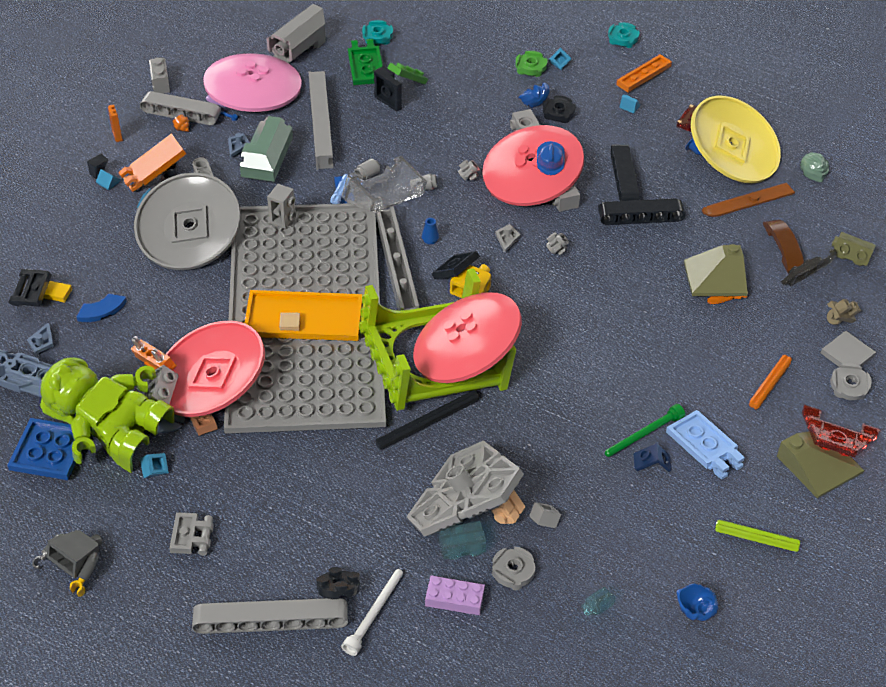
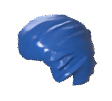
(536, 96)
(697, 602)

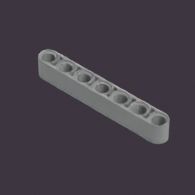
(270, 615)

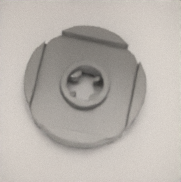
(843, 389)
(513, 578)

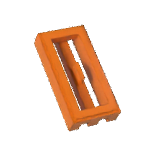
(115, 123)

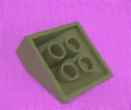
(717, 272)
(816, 467)

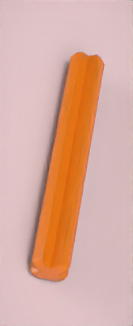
(770, 382)

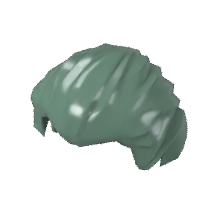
(814, 166)

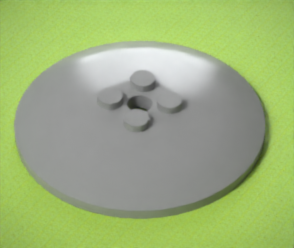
(181, 200)

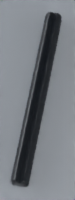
(427, 419)

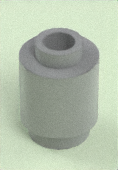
(367, 169)

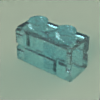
(462, 540)

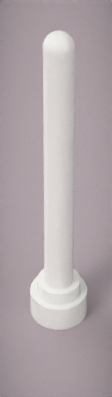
(353, 643)

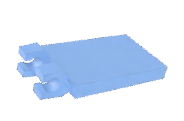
(706, 443)

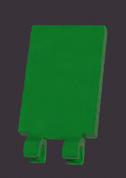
(364, 62)

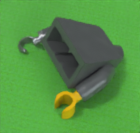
(74, 554)

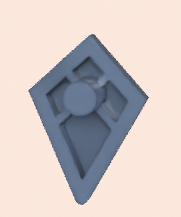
(237, 143)
(41, 339)

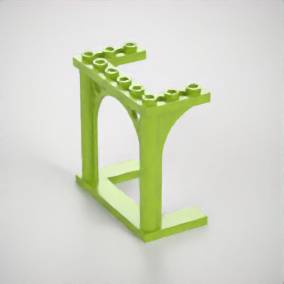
(396, 374)

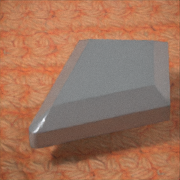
(507, 236)

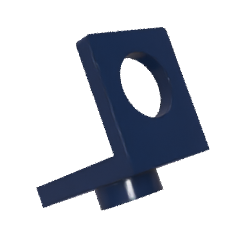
(650, 456)

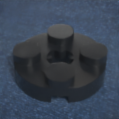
(562, 115)
(338, 583)

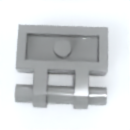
(184, 532)

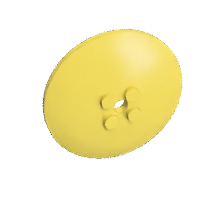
(754, 144)

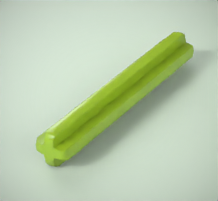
(757, 535)

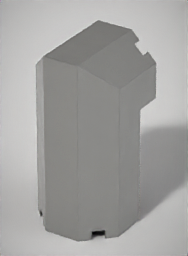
(298, 34)

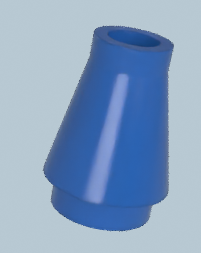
(430, 233)

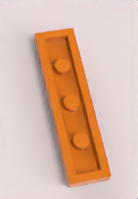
(644, 73)

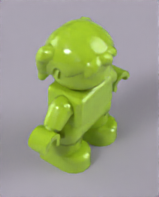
(103, 408)

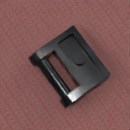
(34, 290)

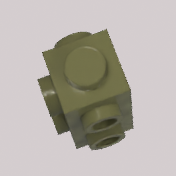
(853, 248)

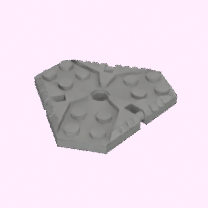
(465, 487)

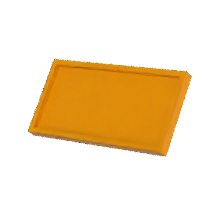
(321, 314)

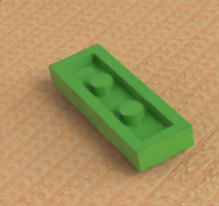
(408, 72)

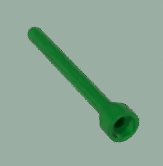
(675, 413)

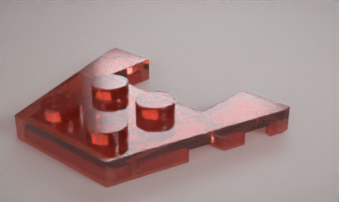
(835, 437)

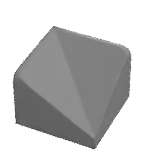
(545, 515)

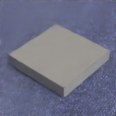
(848, 350)

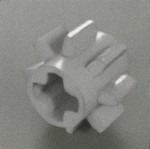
(468, 170)
(557, 243)

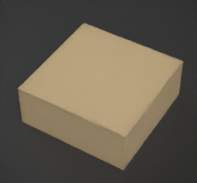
(289, 321)

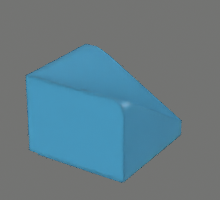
(560, 59)
(154, 465)

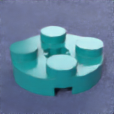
(378, 31)
(623, 34)

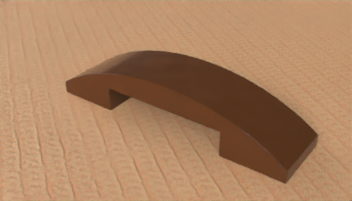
(786, 242)

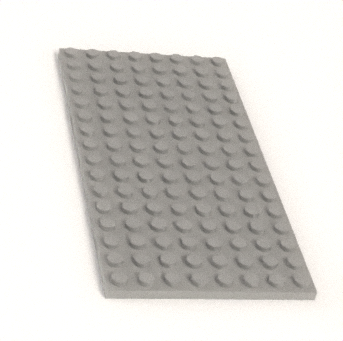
(307, 380)

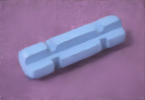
(336, 198)

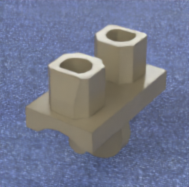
(842, 311)

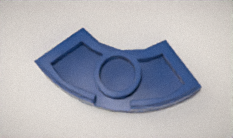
(94, 312)

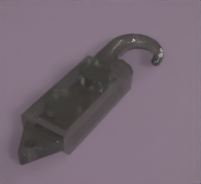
(808, 268)

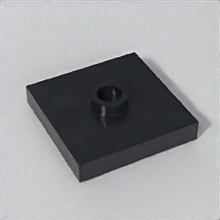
(455, 265)

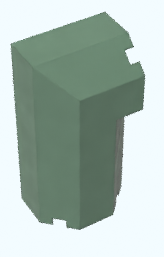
(266, 150)

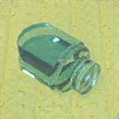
(598, 602)

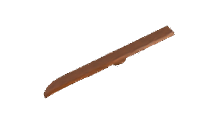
(748, 200)

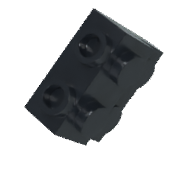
(387, 88)

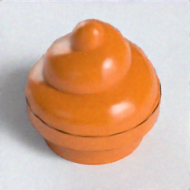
(181, 123)

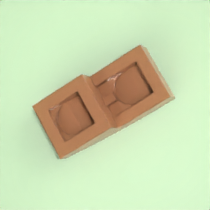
(204, 424)

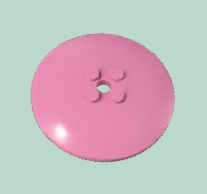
(252, 82)

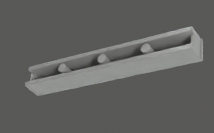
(320, 120)
(396, 260)

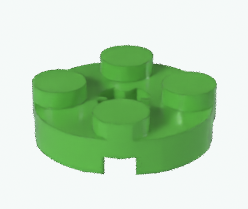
(531, 63)

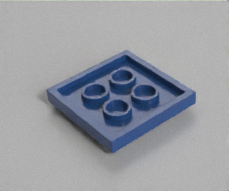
(44, 450)

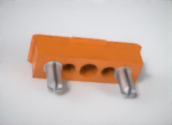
(151, 355)

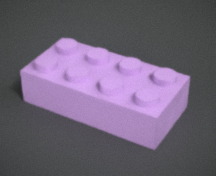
(454, 595)

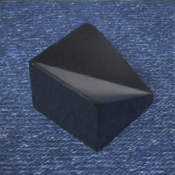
(95, 164)

